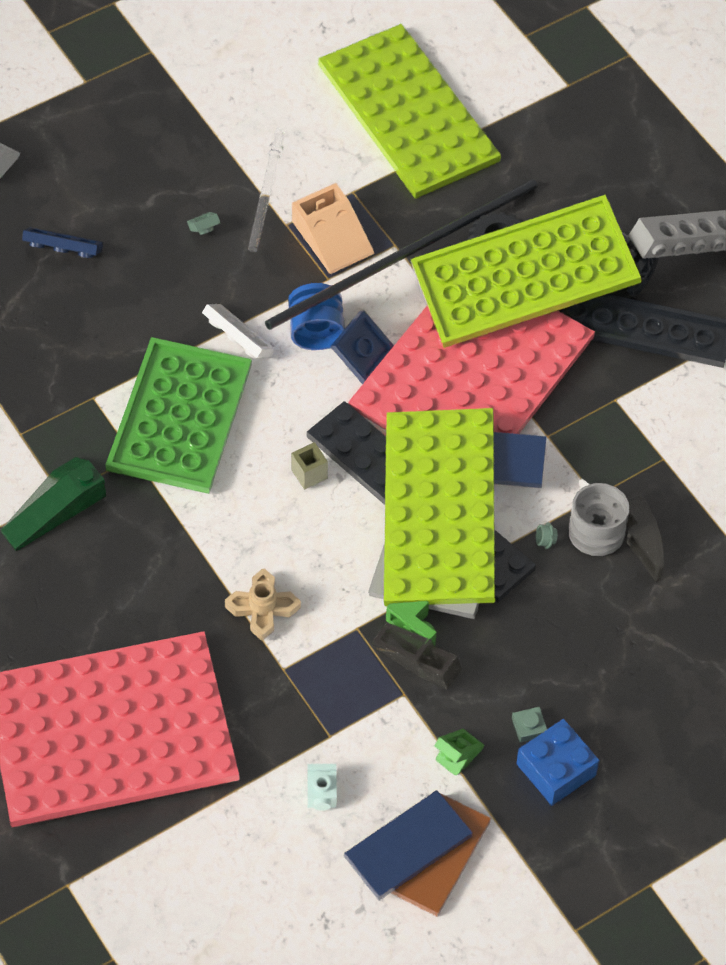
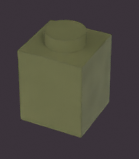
(309, 465)

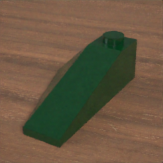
(56, 500)

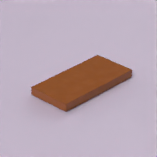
(434, 884)

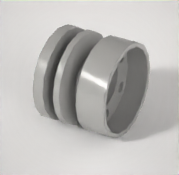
(598, 519)

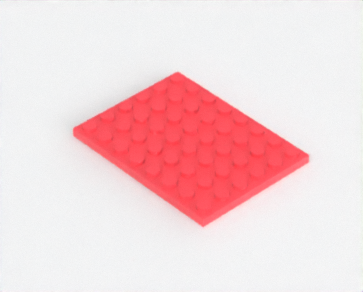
(499, 370)
(112, 729)

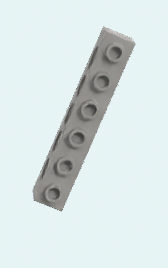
(680, 234)

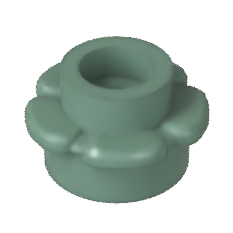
(546, 535)

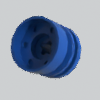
(319, 325)

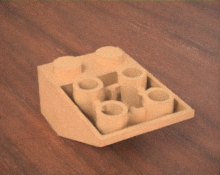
(331, 228)

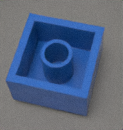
(557, 762)

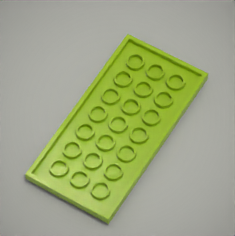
(409, 110)
(525, 271)
(439, 507)

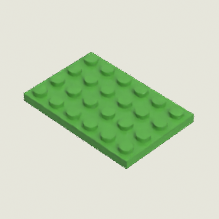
(179, 415)

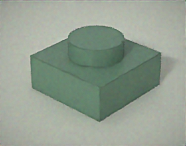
(204, 223)
(528, 724)

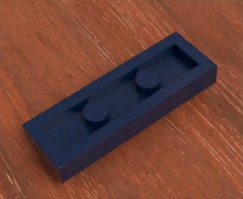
(62, 242)

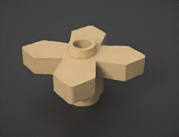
(262, 604)

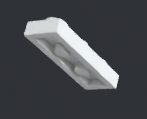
(238, 331)

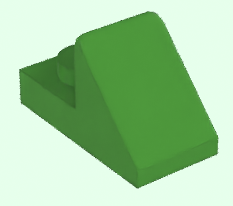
(410, 617)
(457, 750)

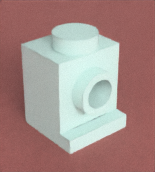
(322, 776)

